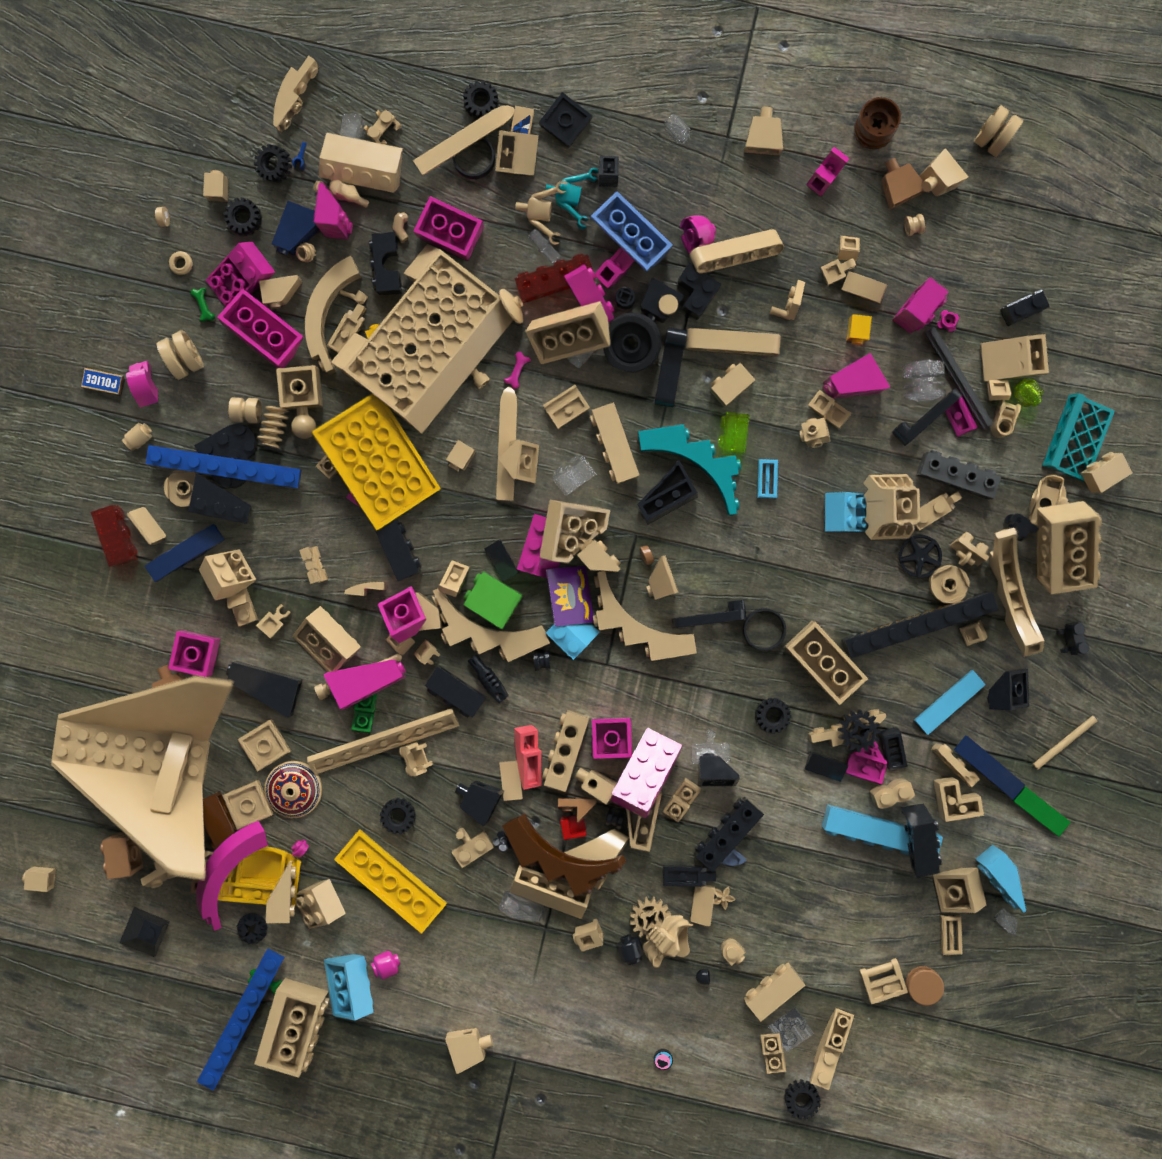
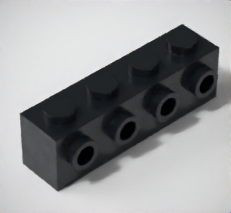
(728, 834)

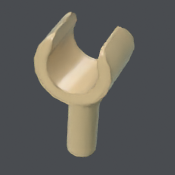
(360, 297)

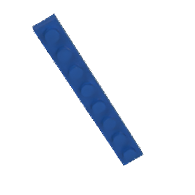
(223, 466)
(240, 1019)

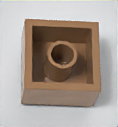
(121, 856)

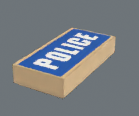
(102, 381)

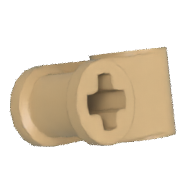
(1006, 415)

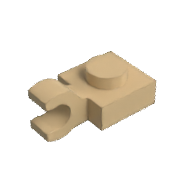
(835, 270)

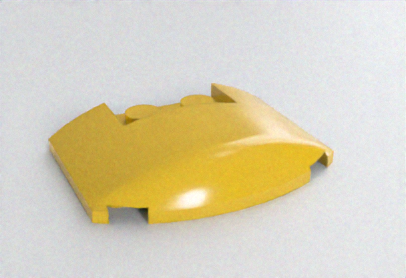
(257, 876)

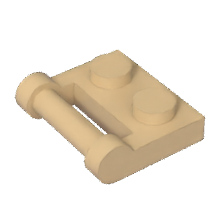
(885, 987)

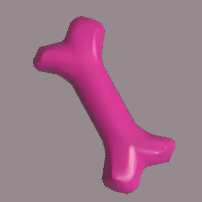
(520, 361)

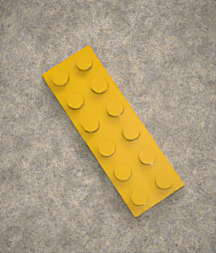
(390, 881)

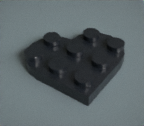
(231, 442)

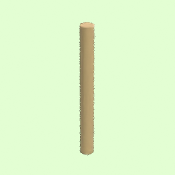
(1065, 742)

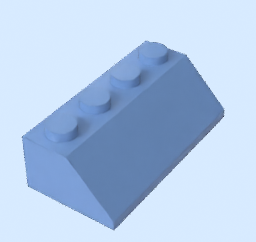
(632, 231)

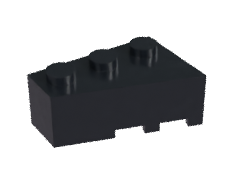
(668, 495)
(216, 502)
(923, 842)

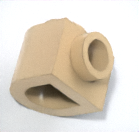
(732, 951)

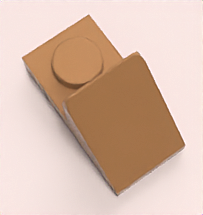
(583, 806)

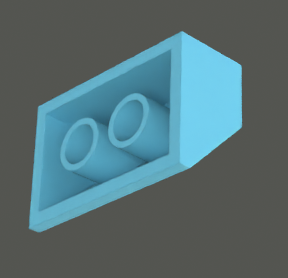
(349, 986)

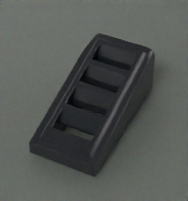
(889, 737)

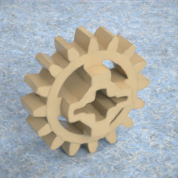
(643, 913)

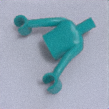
(572, 195)

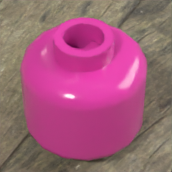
(385, 965)

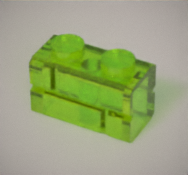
(734, 432)

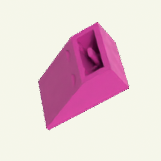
(239, 270)

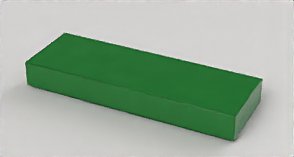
(1041, 811)

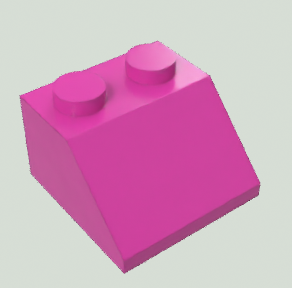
(402, 614)

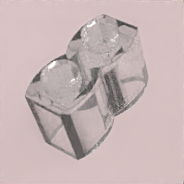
(574, 475)

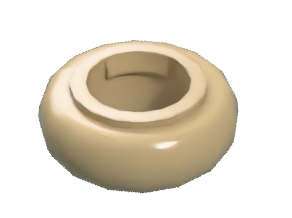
(188, 263)

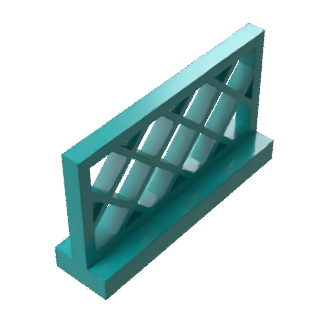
(1066, 427)

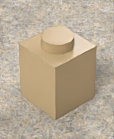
(216, 186)
(460, 456)
(39, 879)

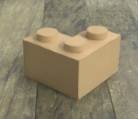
(954, 805)

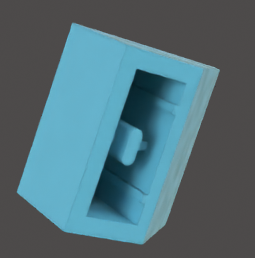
(845, 512)

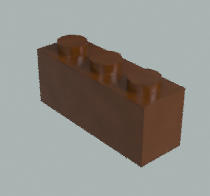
(217, 819)

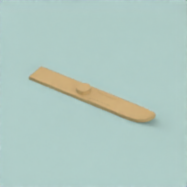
(463, 139)
(507, 433)

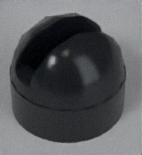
(703, 977)

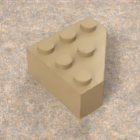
(571, 529)

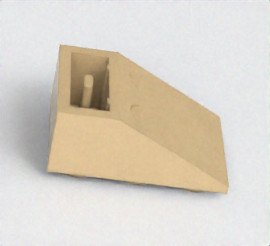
(1015, 358)

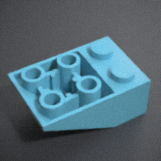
(1002, 875)

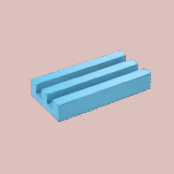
(767, 478)

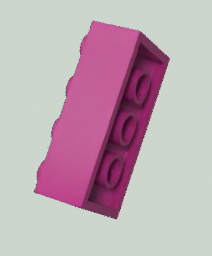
(261, 329)

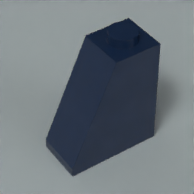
(294, 228)

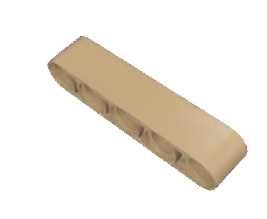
(736, 251)
(733, 342)

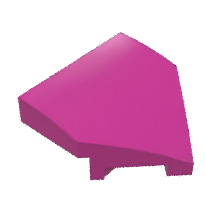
(867, 765)

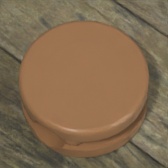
(924, 985)

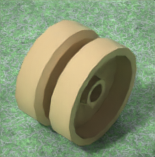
(998, 131)
(180, 354)

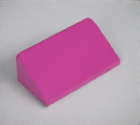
(961, 417)

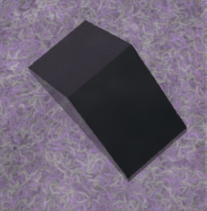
(608, 171)

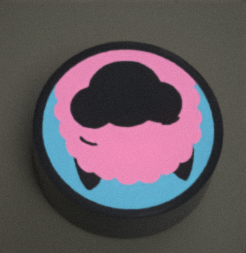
(663, 1059)

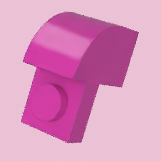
(827, 171)
(614, 268)
(141, 384)

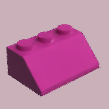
(330, 216)
(530, 558)

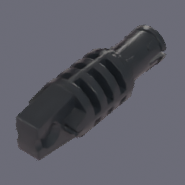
(488, 679)

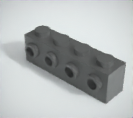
(959, 475)

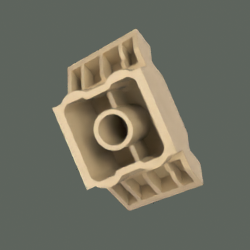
(891, 506)

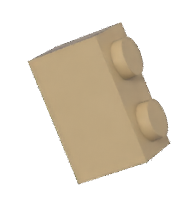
(731, 384)
(1106, 472)

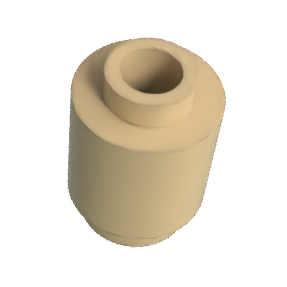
(137, 436)

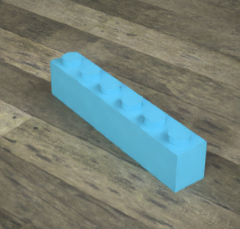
(867, 828)

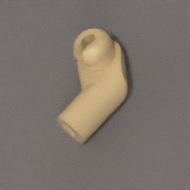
(398, 224)

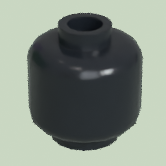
(630, 949)

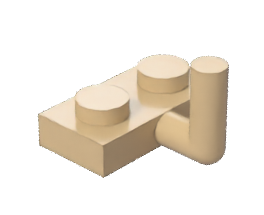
(793, 302)
(472, 847)

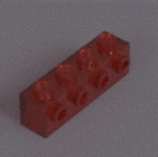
(548, 280)

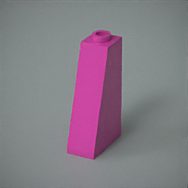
(361, 682)

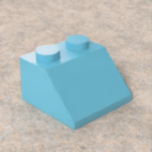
(573, 638)

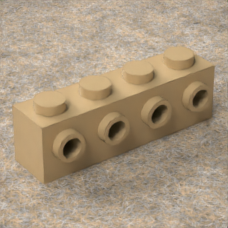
(615, 443)
(552, 894)

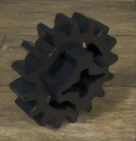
(862, 738)

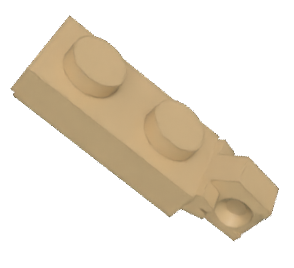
(350, 324)
(936, 509)
(955, 765)

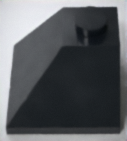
(1010, 691)
(715, 772)
(144, 932)

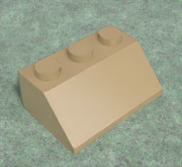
(326, 640)

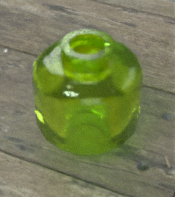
(1028, 392)

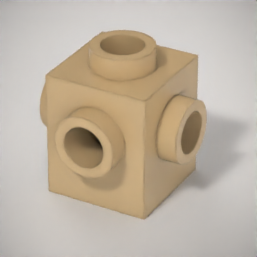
(815, 432)

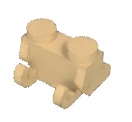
(384, 121)
(415, 758)

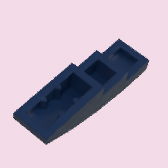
(184, 553)
(989, 767)

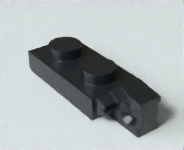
(686, 875)

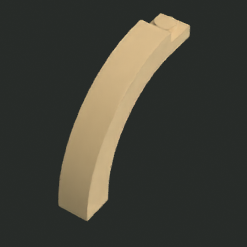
(320, 301)

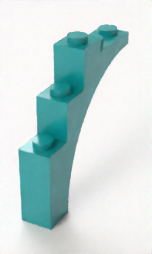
(674, 441)

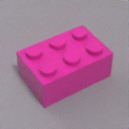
(449, 228)
(921, 305)

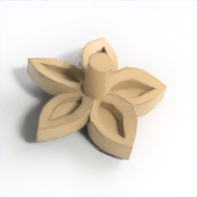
(723, 897)

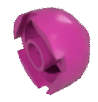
(697, 232)

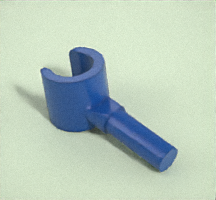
(300, 157)

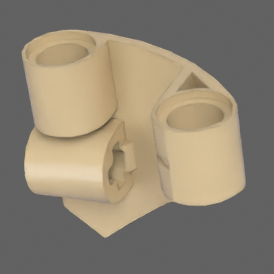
(601, 848)

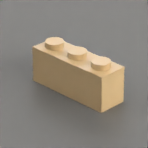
(774, 991)

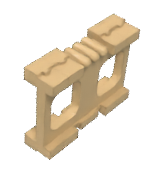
(313, 564)

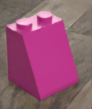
(856, 380)

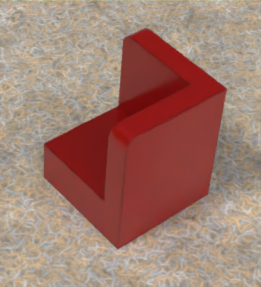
(571, 829)

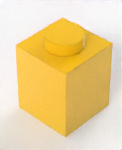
(859, 329)

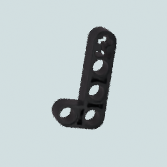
(670, 367)

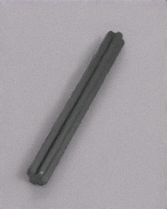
(959, 378)

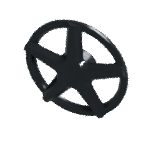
(920, 556)

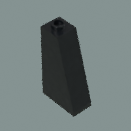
(268, 686)

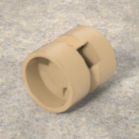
(245, 410)

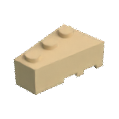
(642, 828)

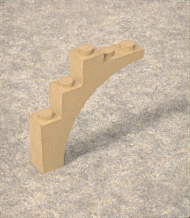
(1010, 590)
(460, 628)
(659, 645)

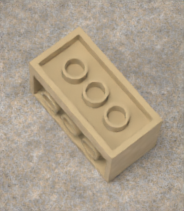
(1068, 547)
(292, 1028)

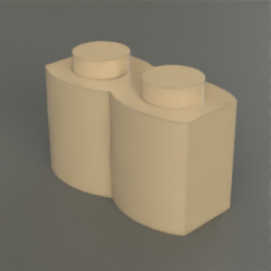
(896, 791)

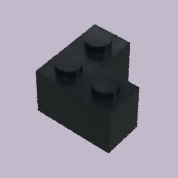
(702, 289)

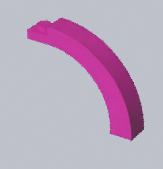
(220, 865)

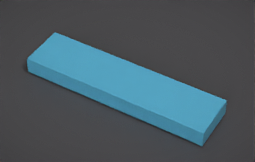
(949, 702)

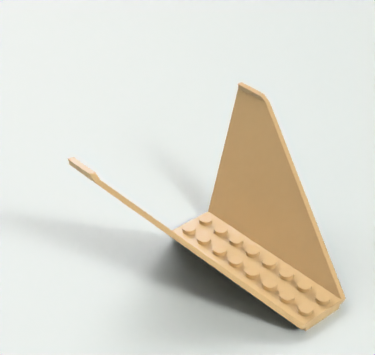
(117, 755)

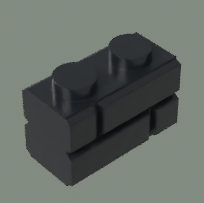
(1024, 308)

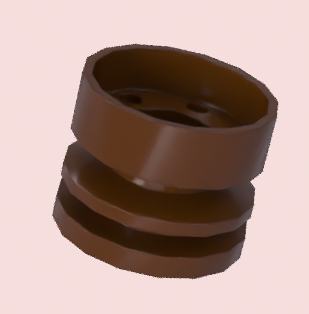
(877, 123)

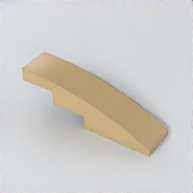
(170, 773)

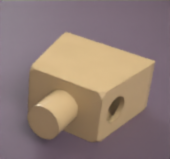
(765, 134)
(942, 174)
(604, 787)
(467, 1048)

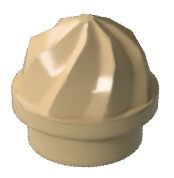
(305, 252)

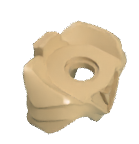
(1051, 488)
(668, 940)

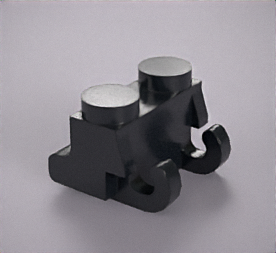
(1022, 525)
(1074, 638)

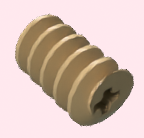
(272, 426)

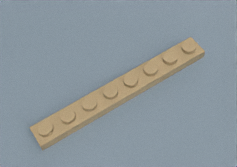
(383, 741)

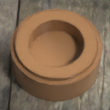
(646, 555)

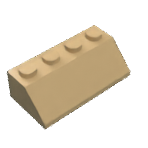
(360, 162)
(569, 333)

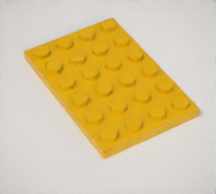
(376, 460)

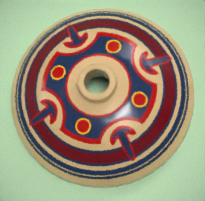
(305, 787)

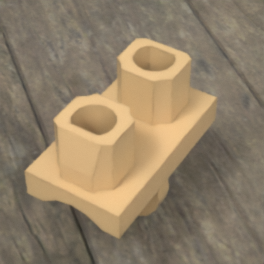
(968, 552)

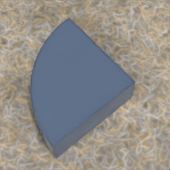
(734, 859)

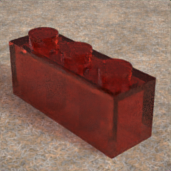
(114, 535)

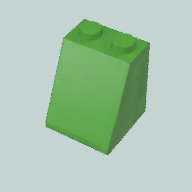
(492, 599)

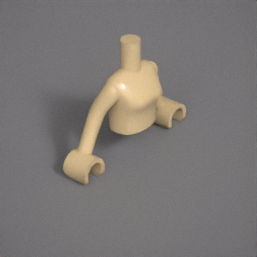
(344, 192)
(541, 210)

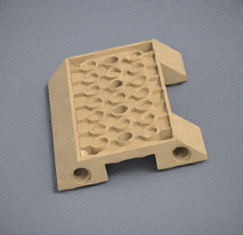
(444, 350)

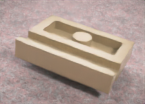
(566, 406)

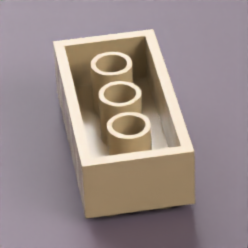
(825, 662)

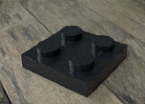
(565, 120)

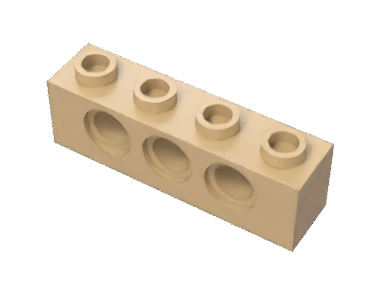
(561, 780)

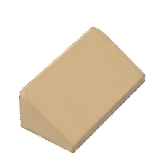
(146, 526)
(703, 905)

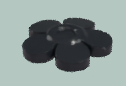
(502, 841)

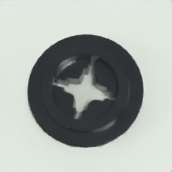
(249, 920)

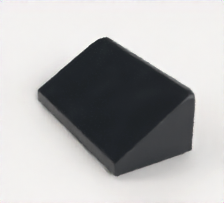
(501, 560)
(826, 766)

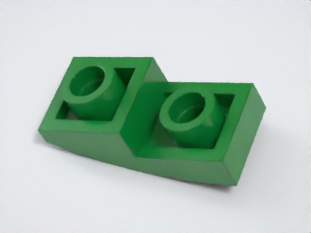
(364, 715)

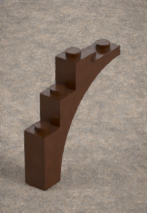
(534, 850)

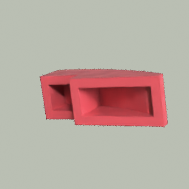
(528, 756)

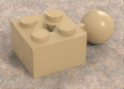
(310, 396)

